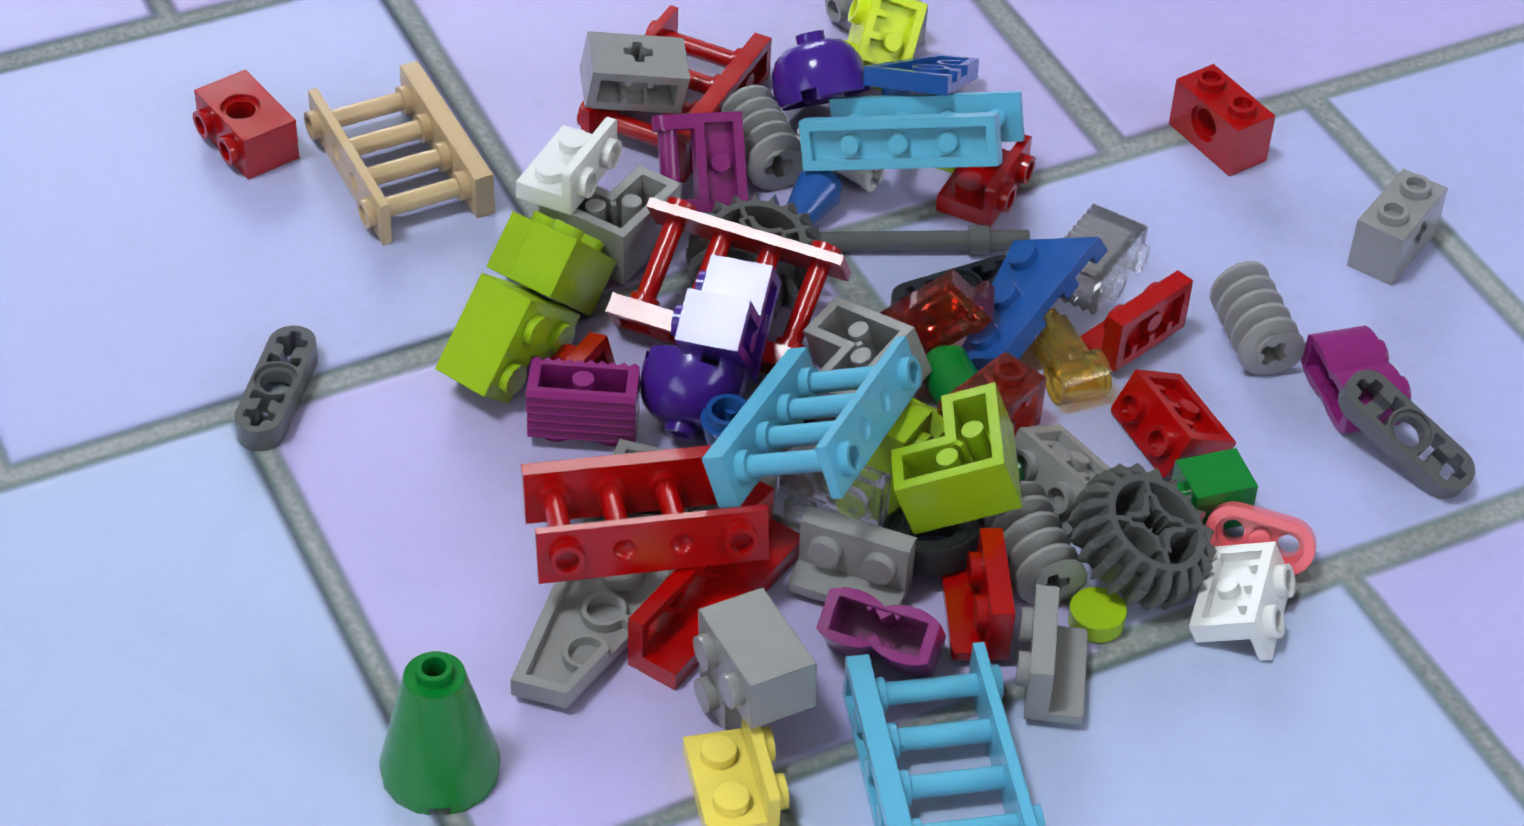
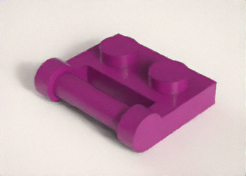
(716, 154)

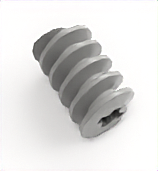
(769, 141)
(1256, 319)
(1038, 546)

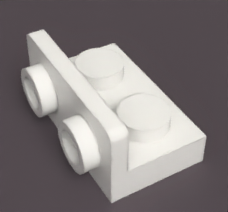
(570, 167)
(1244, 597)

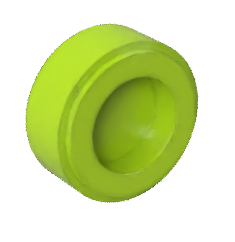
(1098, 614)

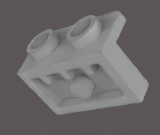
(1058, 464)
(852, 555)

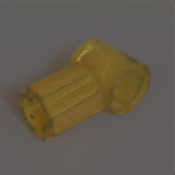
(1067, 363)

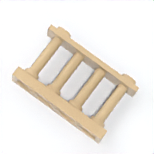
(432, 123)

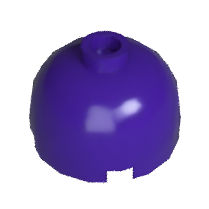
(816, 72)
(680, 384)

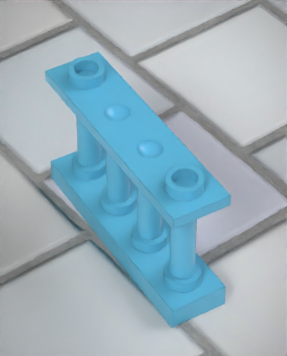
(912, 131)
(794, 393)
(880, 743)

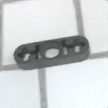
(281, 405)
(1429, 433)

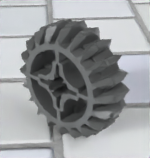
(767, 217)
(1142, 536)

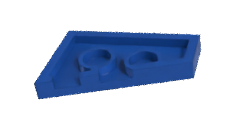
(926, 74)
(1026, 288)

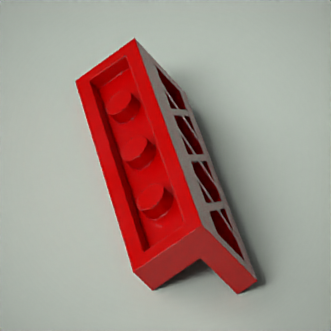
(668, 619)

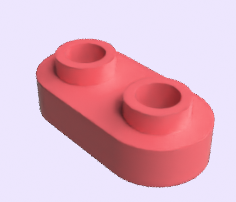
(1264, 526)

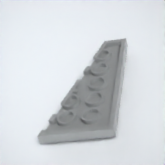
(586, 623)

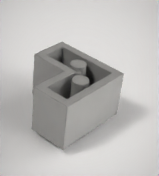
(623, 219)
(856, 336)
(751, 663)

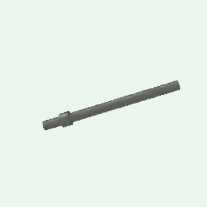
(976, 240)

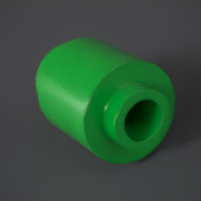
(949, 368)

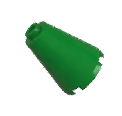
(438, 739)

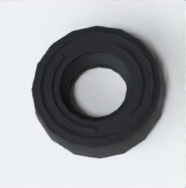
(938, 556)

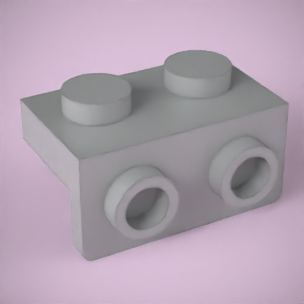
(1054, 663)

